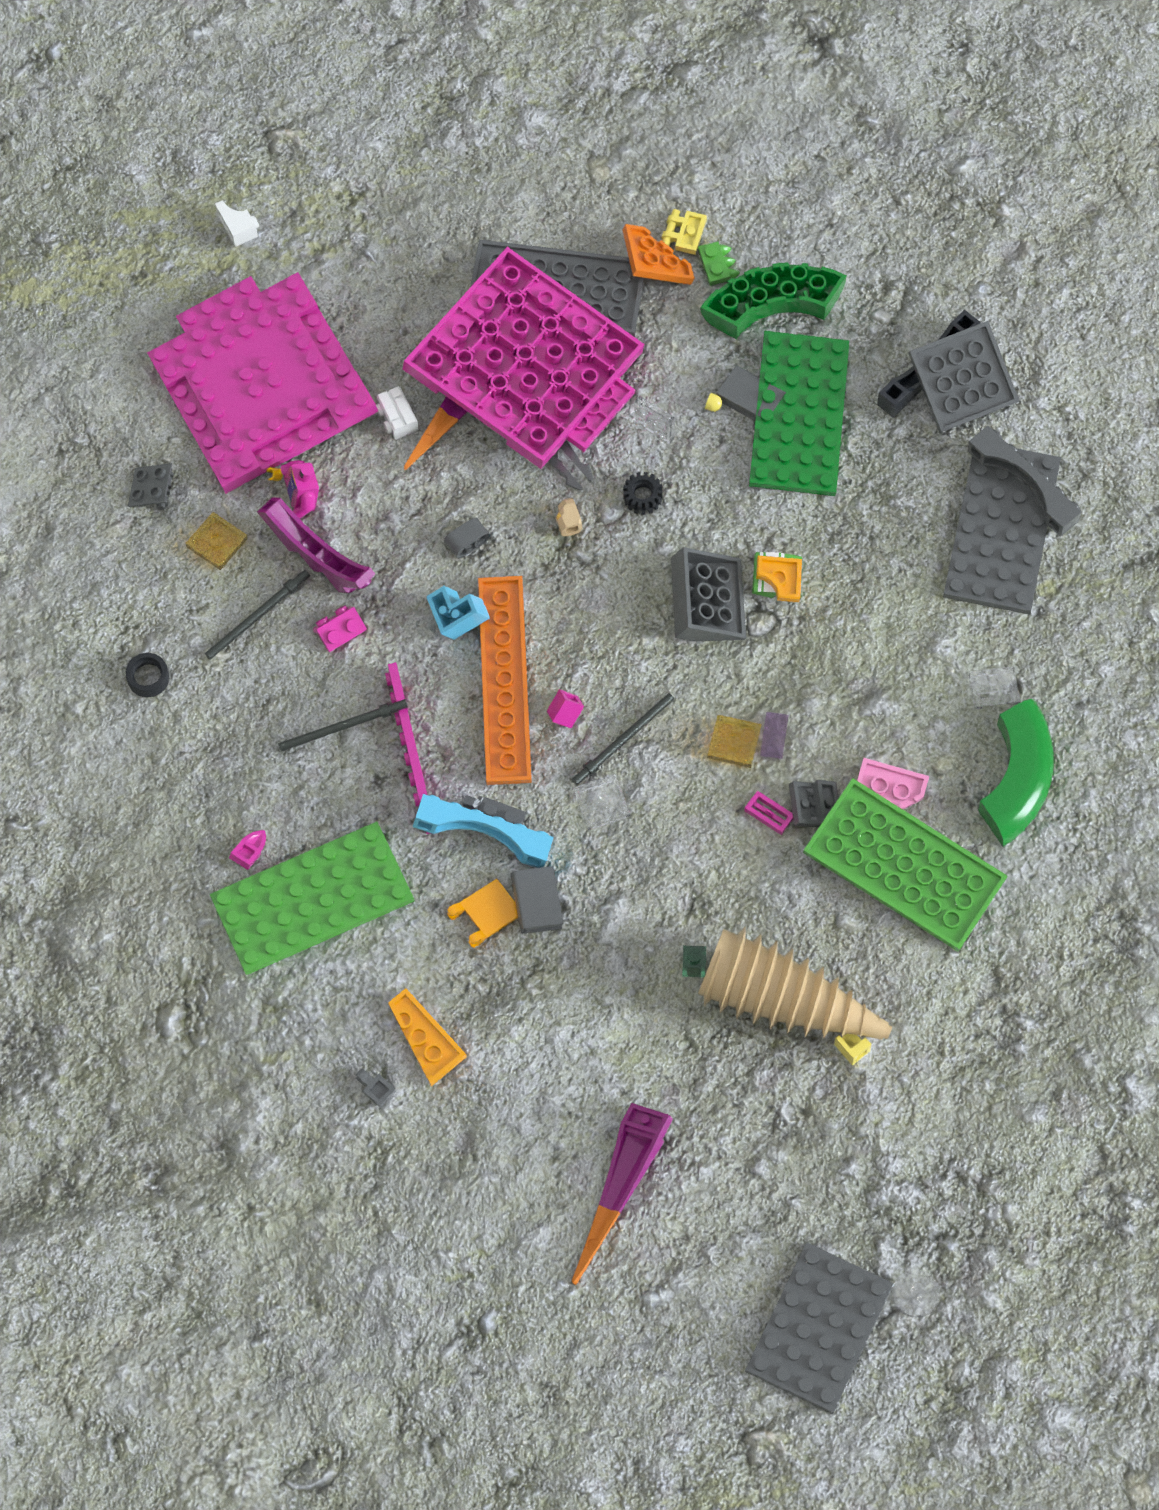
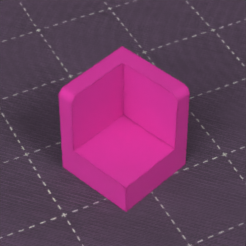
(565, 708)

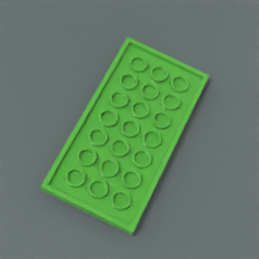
(905, 864)
(311, 898)

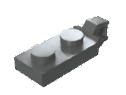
(495, 808)

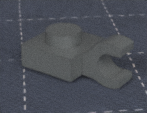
(376, 1088)

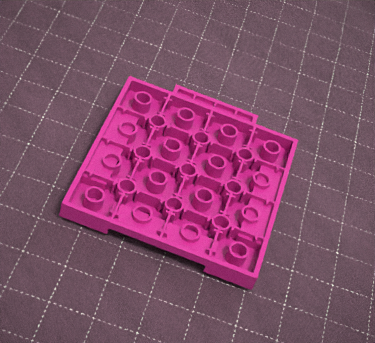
(528, 360)
(260, 378)

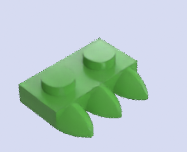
(715, 264)

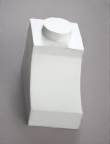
(238, 224)

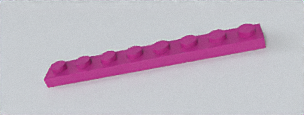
(406, 737)

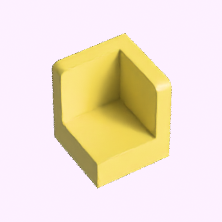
(852, 1047)

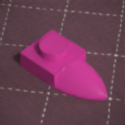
(249, 849)

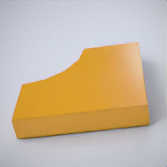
(782, 575)

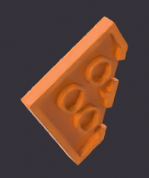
(654, 258)

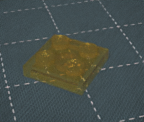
(216, 541)
(734, 741)

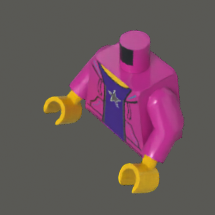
(300, 485)

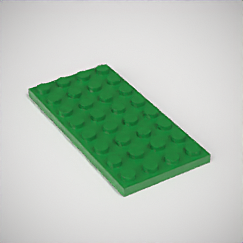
(801, 439)

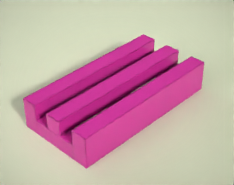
(768, 822)

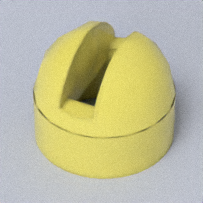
(713, 403)

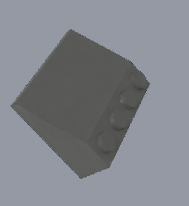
(707, 596)

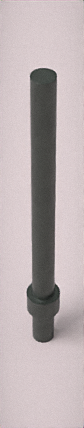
(289, 588)
(384, 710)
(591, 766)

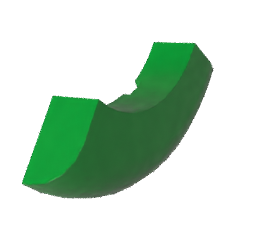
(771, 292)
(1028, 773)

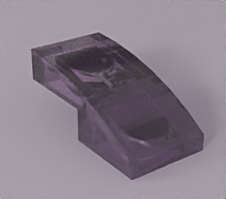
(774, 735)

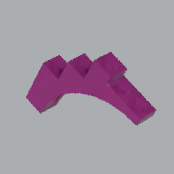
(297, 537)

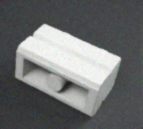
(397, 413)

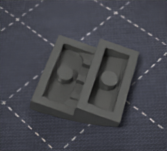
(812, 801)

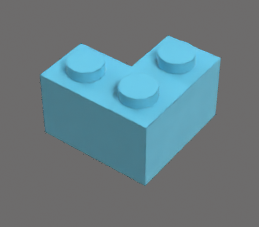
(454, 614)

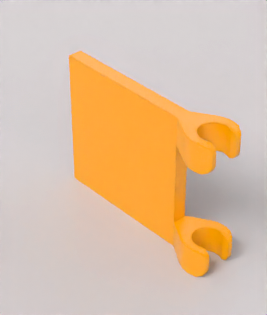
(488, 908)

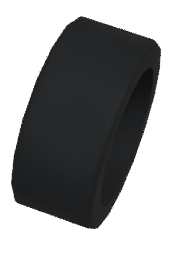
(148, 690)

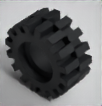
(642, 482)

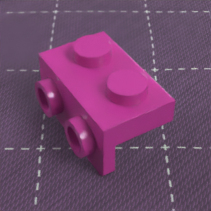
(339, 628)

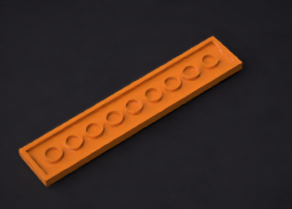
(505, 682)

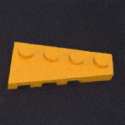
(428, 1040)

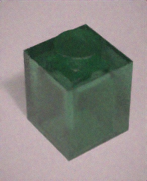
(694, 961)

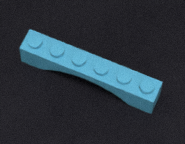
(438, 815)

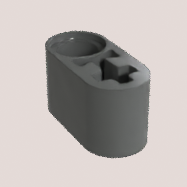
(467, 538)

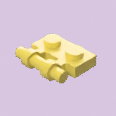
(690, 233)

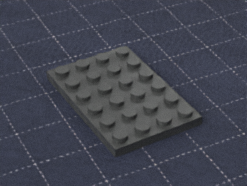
(819, 1328)

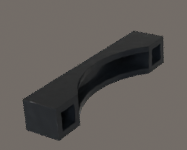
(907, 386)

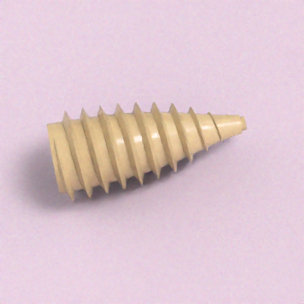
(784, 991)

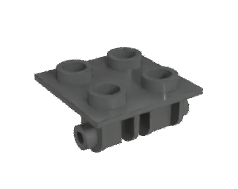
(151, 486)

